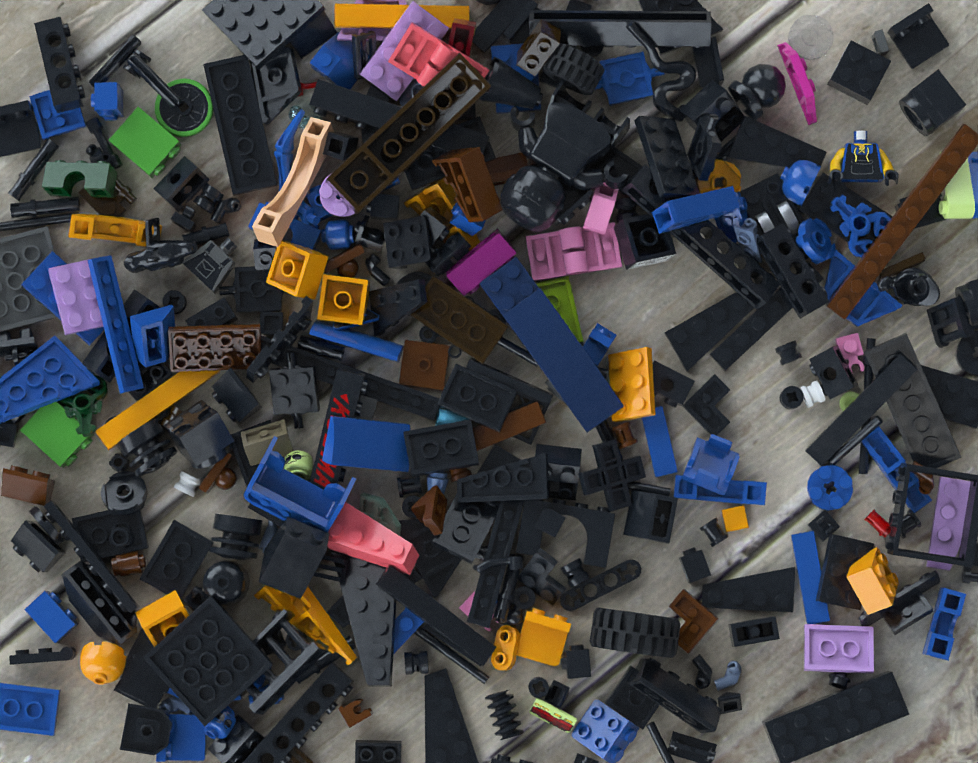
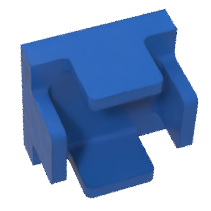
(711, 464)

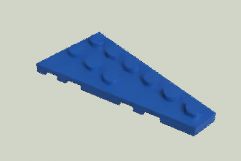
(42, 379)

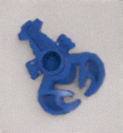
(858, 223)

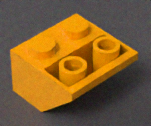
(873, 581)

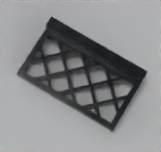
(524, 390)

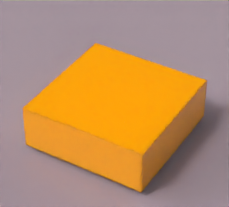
(735, 518)

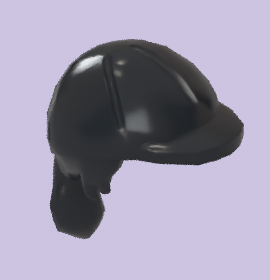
(912, 287)

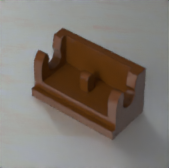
(352, 715)

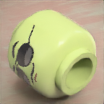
(299, 463)

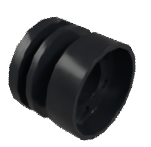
(147, 448)
(235, 536)

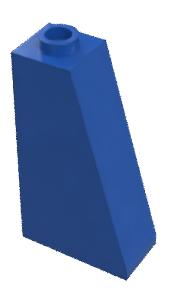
(695, 209)

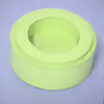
(846, 399)

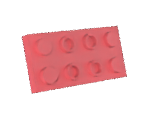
(425, 55)

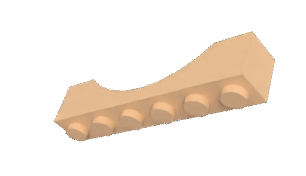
(278, 214)

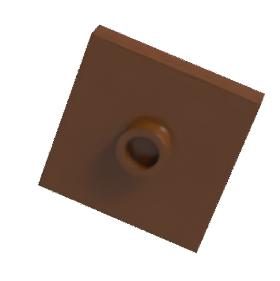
(424, 365)

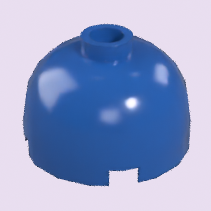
(799, 180)

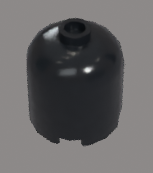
(226, 582)

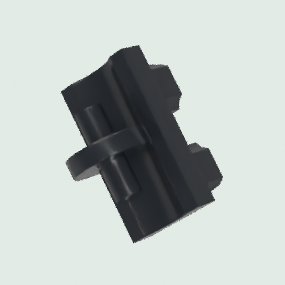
(17, 348)

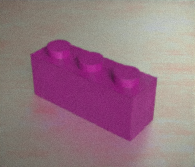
(481, 262)

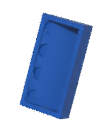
(357, 340)
(366, 444)

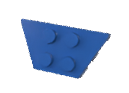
(871, 305)

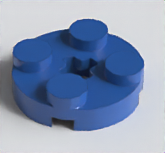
(815, 240)
(841, 481)

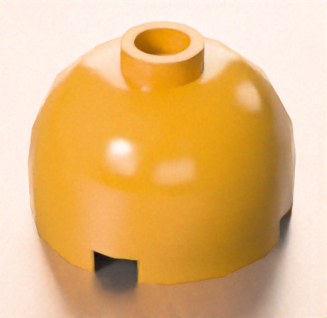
(102, 662)

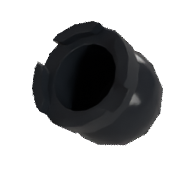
(760, 88)

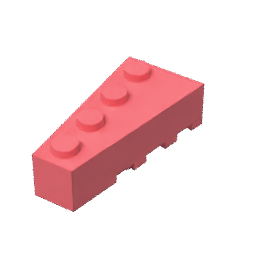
(370, 541)

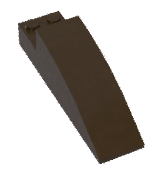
(408, 134)

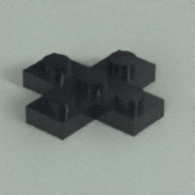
(612, 475)

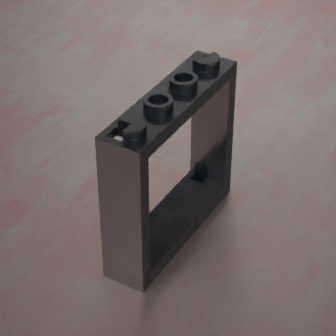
(970, 527)

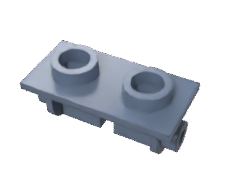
(747, 238)

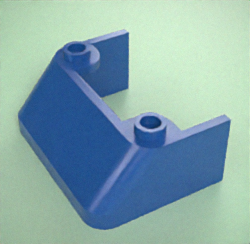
(293, 497)

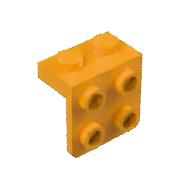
(543, 637)

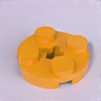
(724, 169)

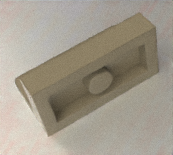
(258, 439)

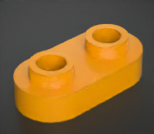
(506, 648)

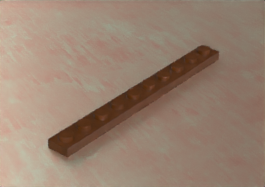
(903, 221)

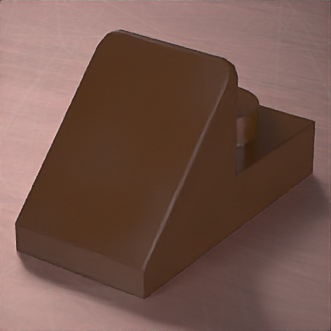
(431, 510)

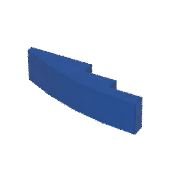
(888, 461)

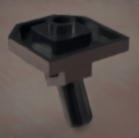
(145, 730)

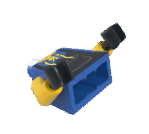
(861, 163)

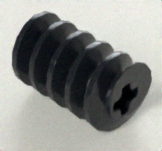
(504, 715)

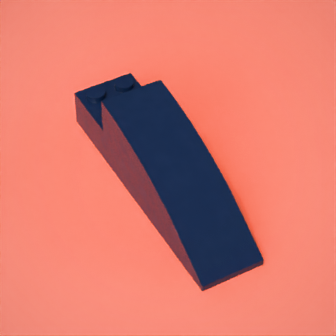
(551, 344)

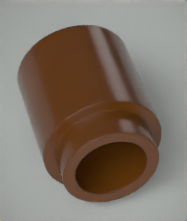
(128, 564)

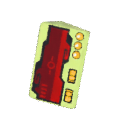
(553, 715)

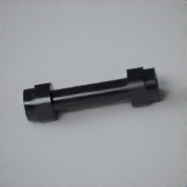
(95, 127)

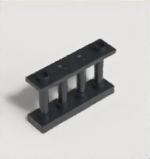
(293, 668)

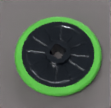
(193, 119)

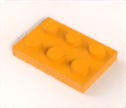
(633, 383)

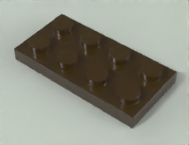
(460, 321)

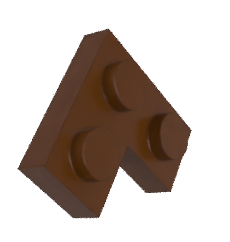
(697, 617)

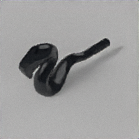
(683, 68)

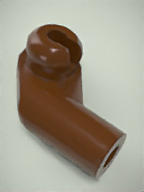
(926, 481)

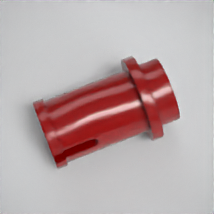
(878, 523)

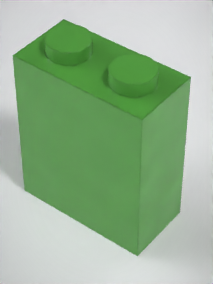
(145, 142)
(56, 434)

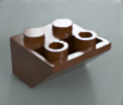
(27, 487)

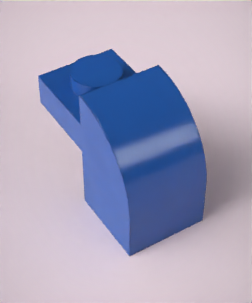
(598, 343)

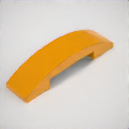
(108, 228)

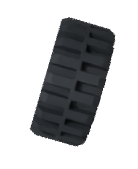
(635, 632)

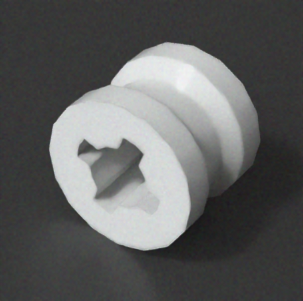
(812, 394)
(187, 484)

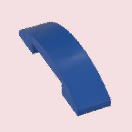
(737, 492)

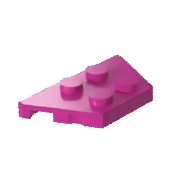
(802, 85)

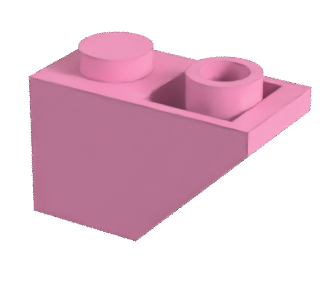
(600, 209)

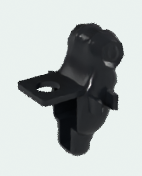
(158, 253)

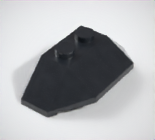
(97, 605)

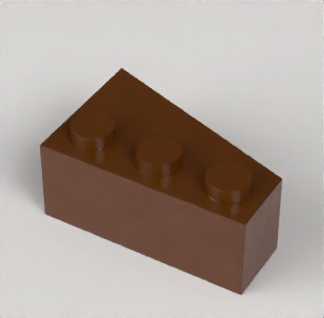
(471, 181)

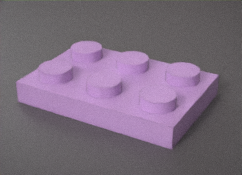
(75, 297)
(838, 648)

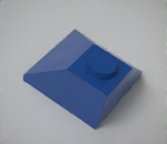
(335, 62)

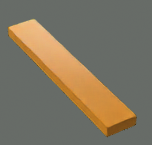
(387, 15)
(152, 405)

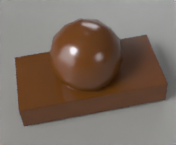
(345, 263)
(220, 475)

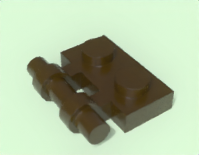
(110, 206)

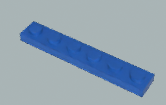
(115, 324)

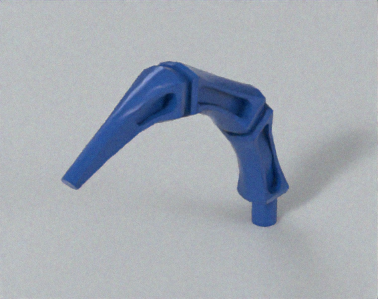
(284, 159)

